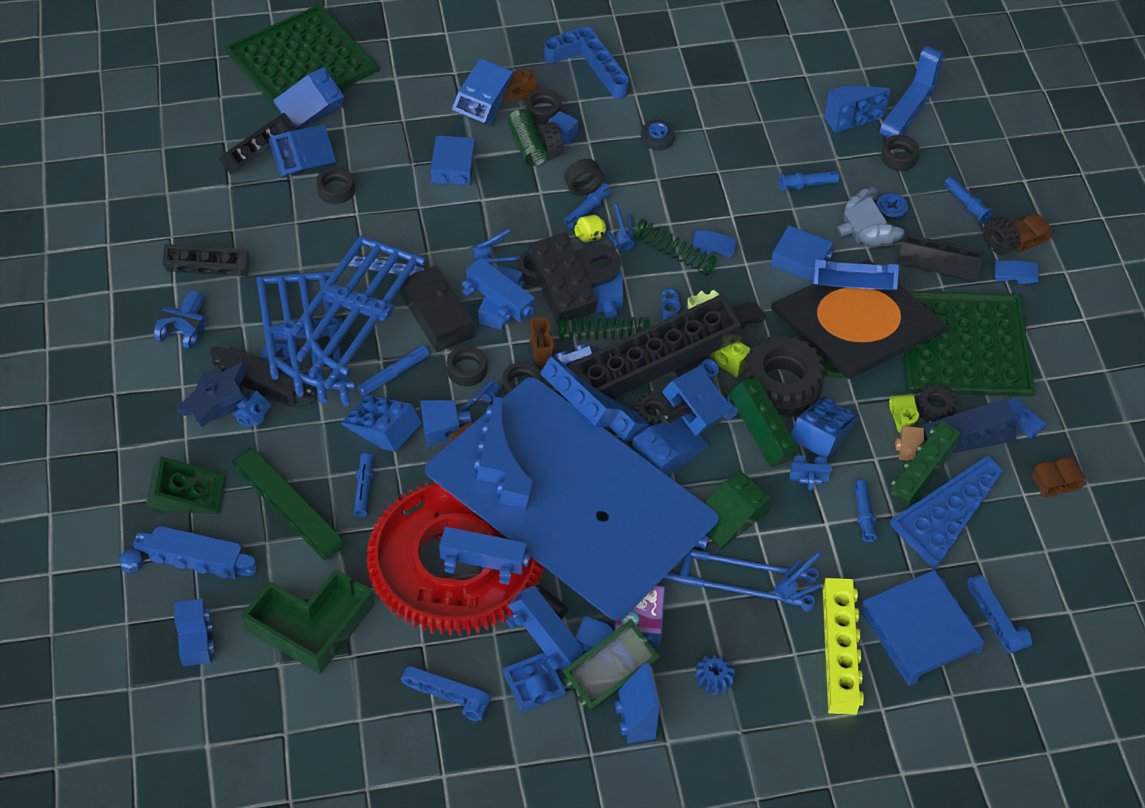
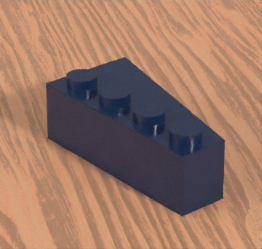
(981, 426)

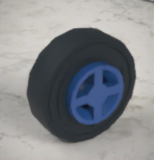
(657, 134)

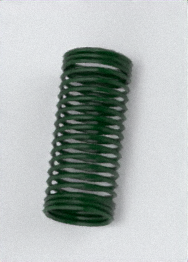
(525, 131)

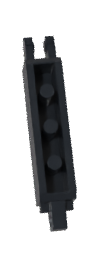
(259, 378)

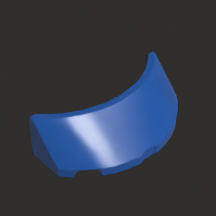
(856, 275)

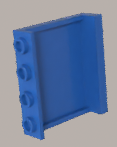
(921, 626)

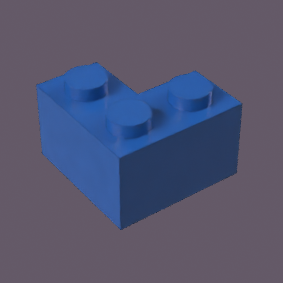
(194, 631)

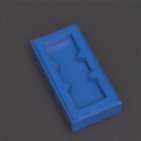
(1025, 419)

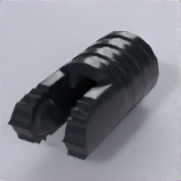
(558, 606)

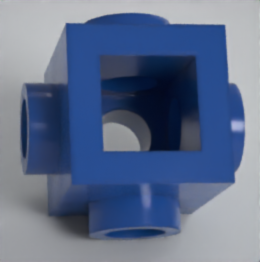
(251, 409)

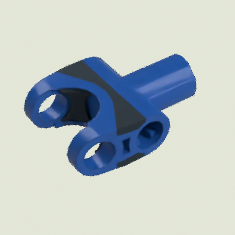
(183, 320)

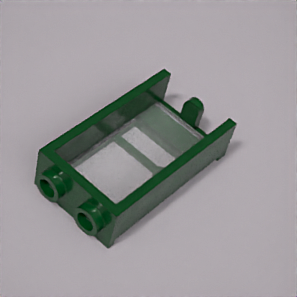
(609, 665)

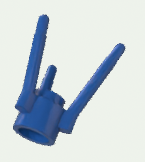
(624, 239)
(483, 249)
(487, 394)
(787, 586)

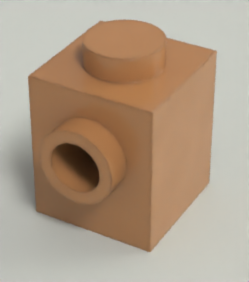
(908, 442)

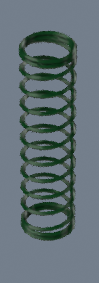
(637, 235)
(562, 326)

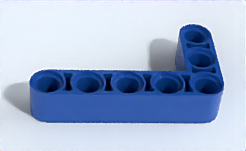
(587, 43)
(916, 95)

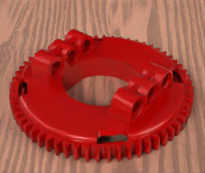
(431, 599)

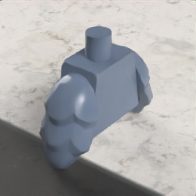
(866, 222)

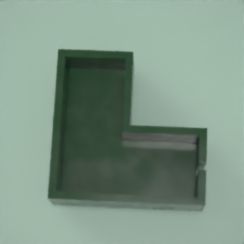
(312, 629)

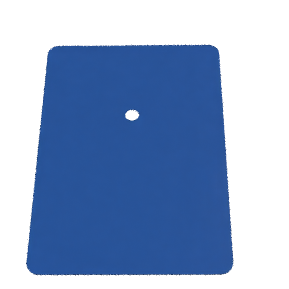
(574, 476)

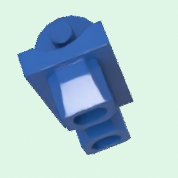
(810, 473)

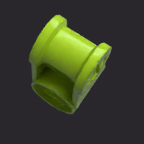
(903, 410)

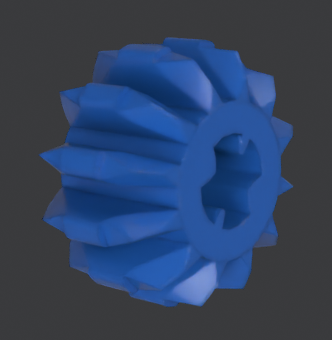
(720, 681)

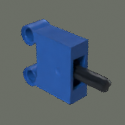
(698, 399)

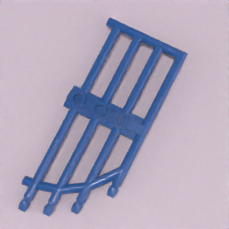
(357, 302)
(282, 331)

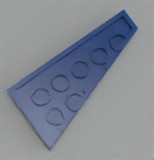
(941, 516)

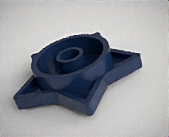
(215, 395)

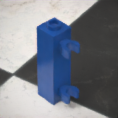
(499, 289)
(483, 551)
(546, 628)

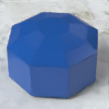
(130, 561)

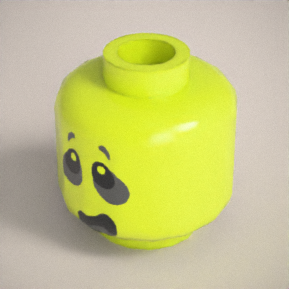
(590, 228)

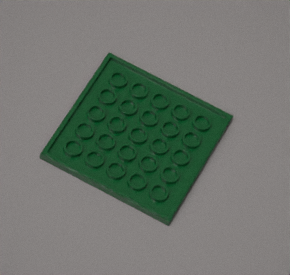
(296, 47)
(979, 352)

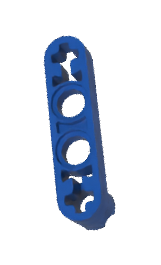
(1009, 637)
(473, 699)

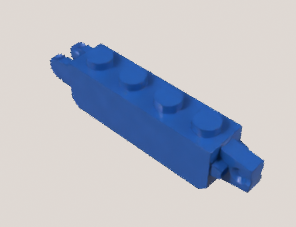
(195, 552)

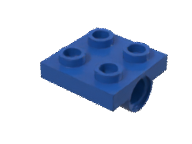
(531, 683)

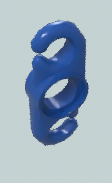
(674, 301)

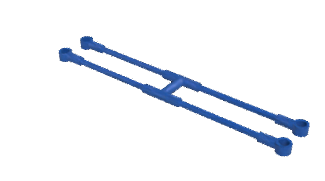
(684, 578)

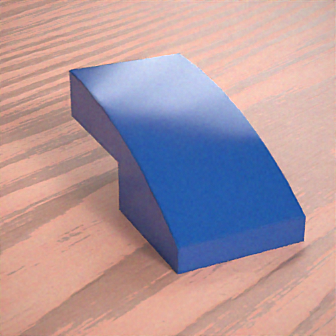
(715, 242)
(1023, 271)

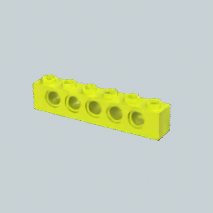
(840, 699)

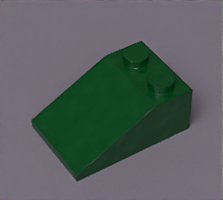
(184, 488)
(738, 506)

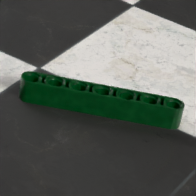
(288, 504)

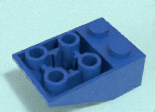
(483, 92)
(855, 106)
(301, 150)
(383, 421)
(823, 427)

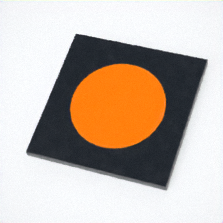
(857, 325)

